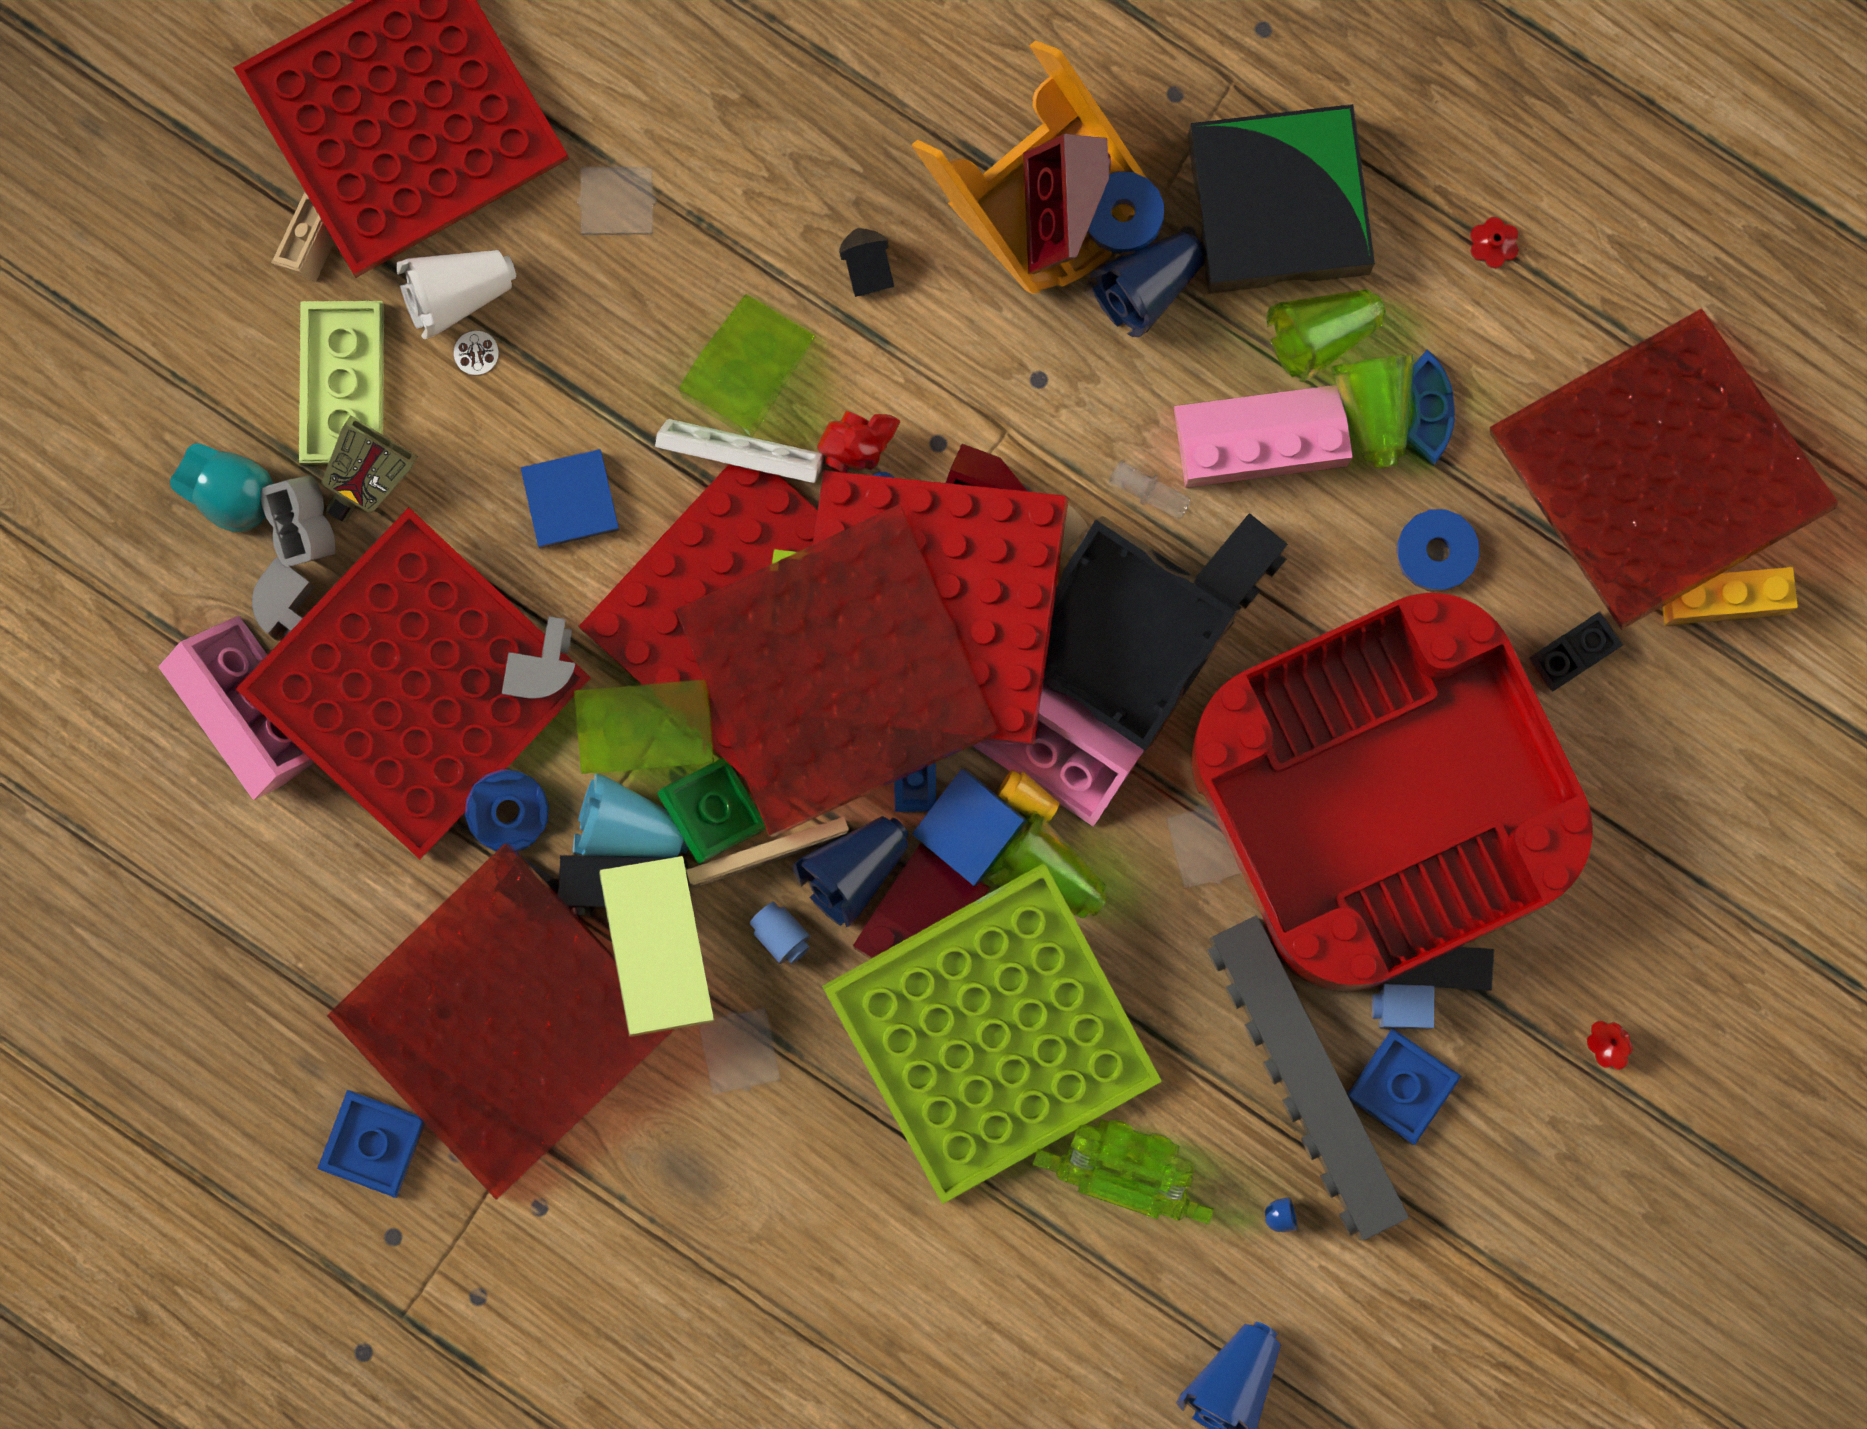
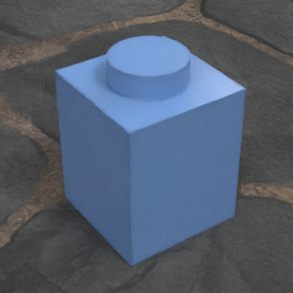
(1404, 1006)

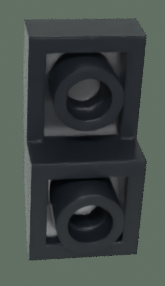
(1576, 651)

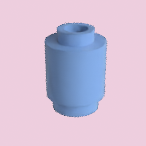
(780, 933)

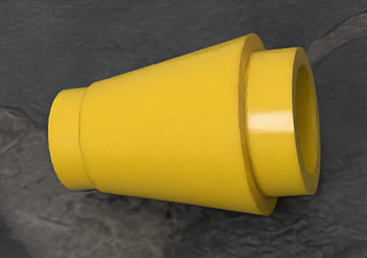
(1026, 795)

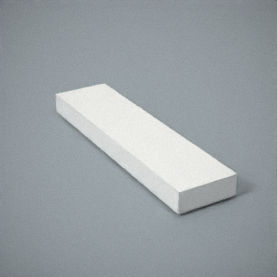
(740, 450)

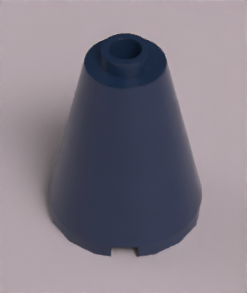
(1146, 281)
(852, 868)

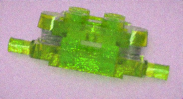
(1128, 1170)

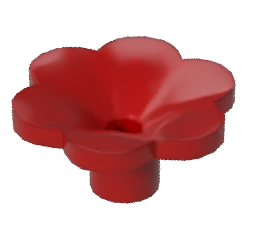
(1492, 251)
(1610, 1044)

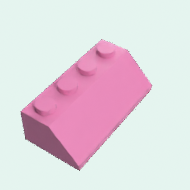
(1262, 436)
(206, 677)
(1072, 756)

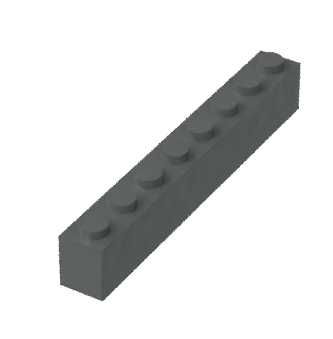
(1308, 1079)

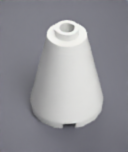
(452, 286)

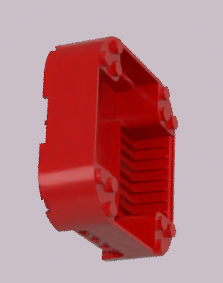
(1391, 791)

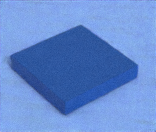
(569, 498)
(969, 827)
(1403, 1086)
(372, 1144)

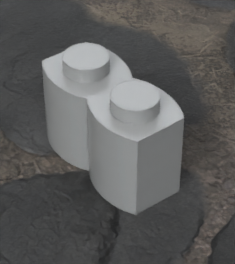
(298, 521)

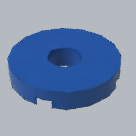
(1142, 228)
(1455, 533)
(502, 786)

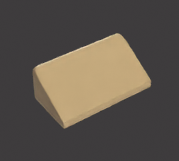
(304, 243)

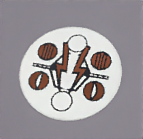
(476, 352)

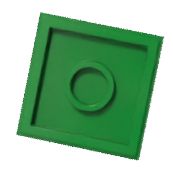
(712, 810)

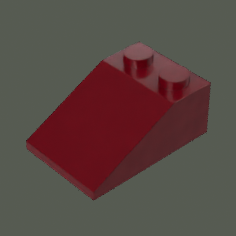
(1062, 195)
(917, 899)

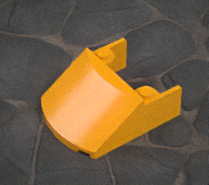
(995, 201)

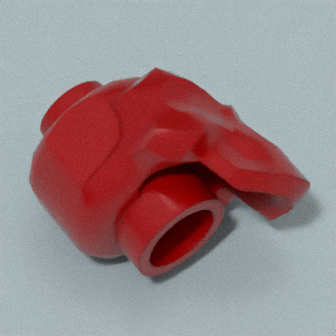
(856, 441)

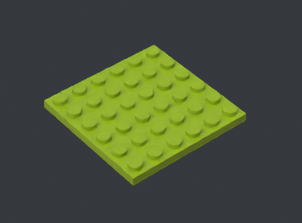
(992, 1033)

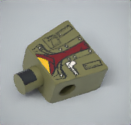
(363, 469)

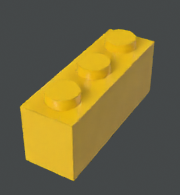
(1736, 597)

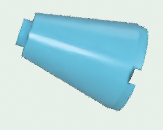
(624, 824)

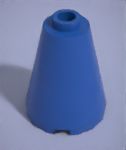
(1235, 1382)

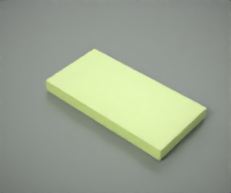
(338, 372)
(656, 946)

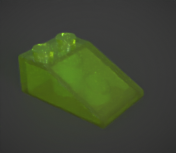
(745, 366)
(643, 726)

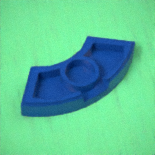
(1432, 408)

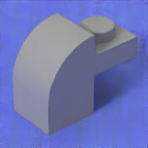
(278, 597)
(543, 676)

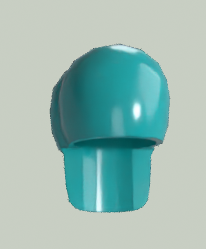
(222, 487)

